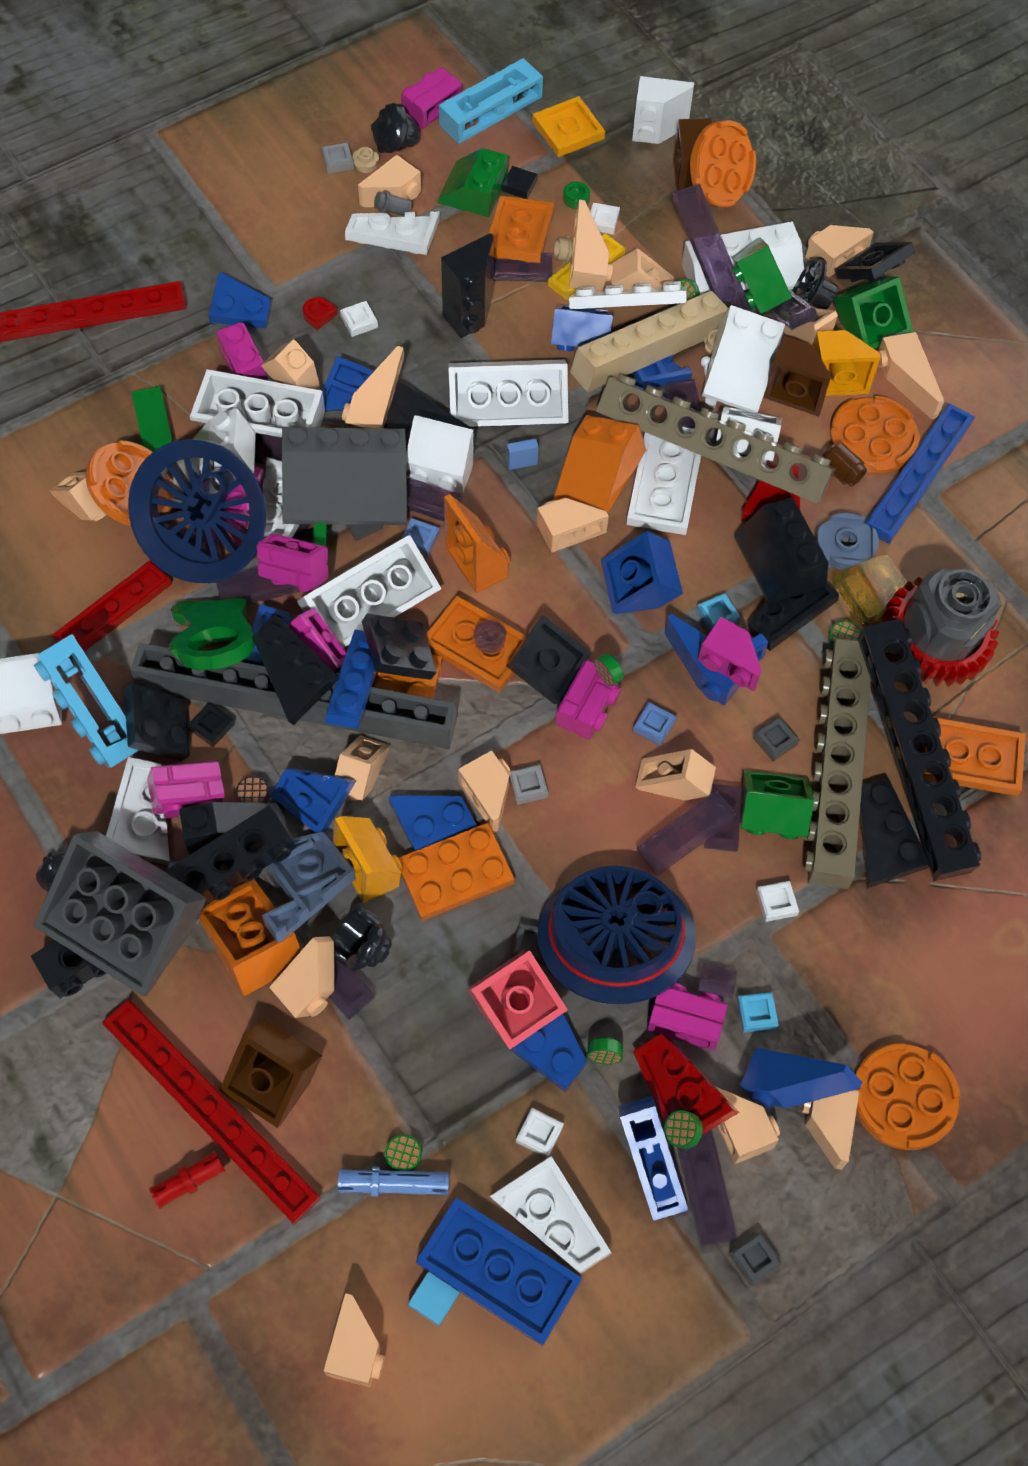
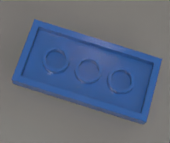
(499, 1271)

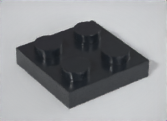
(875, 261)
(398, 646)
(548, 659)
(156, 722)

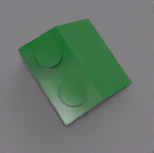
(476, 182)
(761, 276)
(874, 311)
(776, 804)

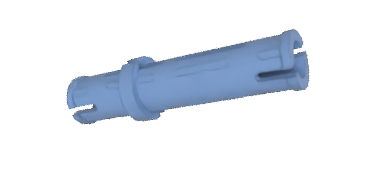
(396, 1182)

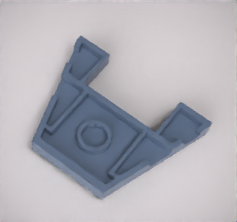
(309, 878)

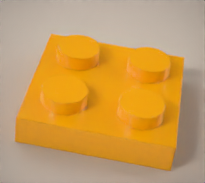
(568, 126)

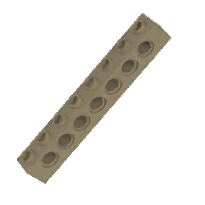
(615, 405)
(838, 868)

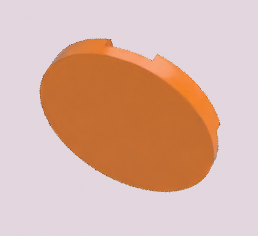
(723, 162)
(877, 432)
(111, 476)
(907, 1096)

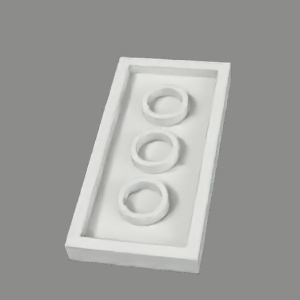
(616, 296)
(664, 486)

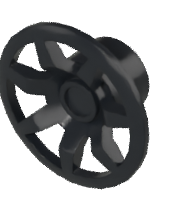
(817, 289)

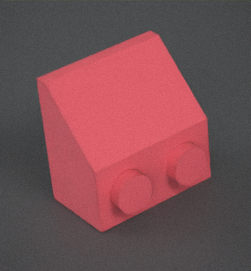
(517, 999)

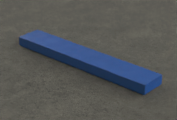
(919, 472)

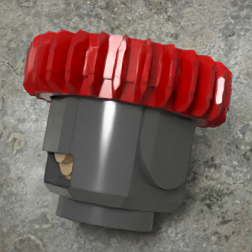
(948, 622)

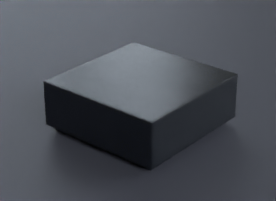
(519, 182)
(211, 724)

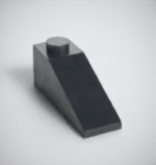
(210, 820)

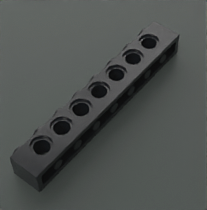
(264, 826)
(944, 860)

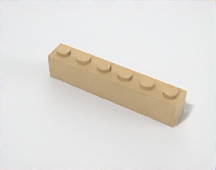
(647, 341)

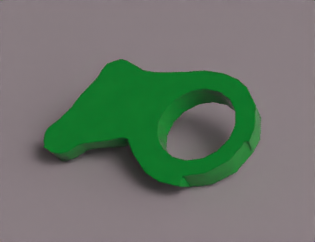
(212, 623)

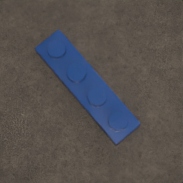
(353, 686)

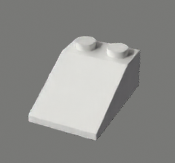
(742, 358)
(232, 433)

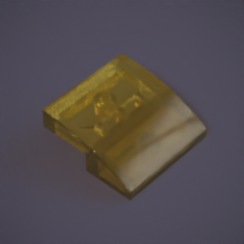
(869, 587)

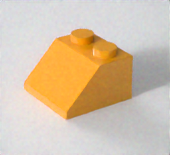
(848, 362)
(367, 854)

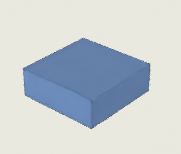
(522, 454)
(423, 535)
(654, 723)

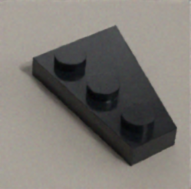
(408, 404)
(785, 617)
(293, 668)
(888, 837)

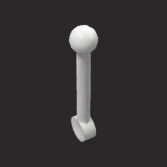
(705, 361)

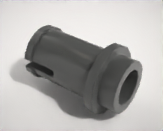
(394, 204)

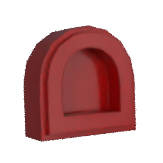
(318, 312)

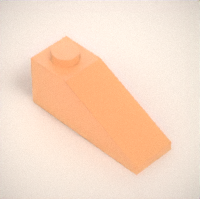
(589, 252)
(910, 372)
(374, 397)

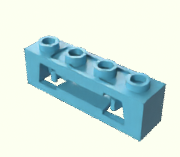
(490, 100)
(66, 696)

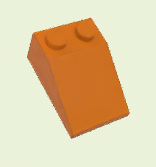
(600, 462)
(473, 546)
(244, 941)

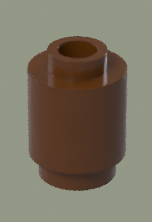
(848, 465)

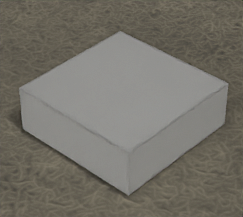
(337, 158)
(528, 784)

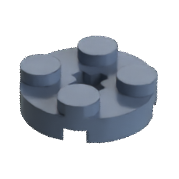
(852, 527)

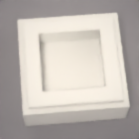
(605, 217)
(359, 318)
(777, 901)
(539, 1132)

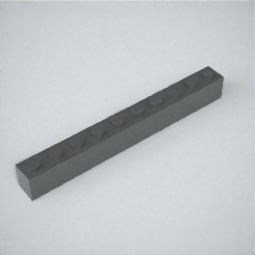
(250, 688)

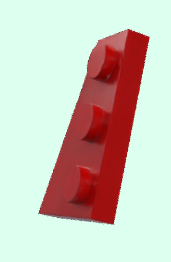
(680, 1084)

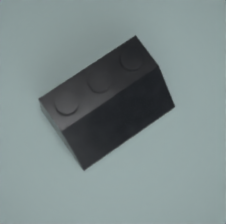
(468, 285)
(782, 551)

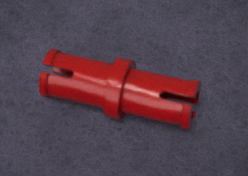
(187, 1179)

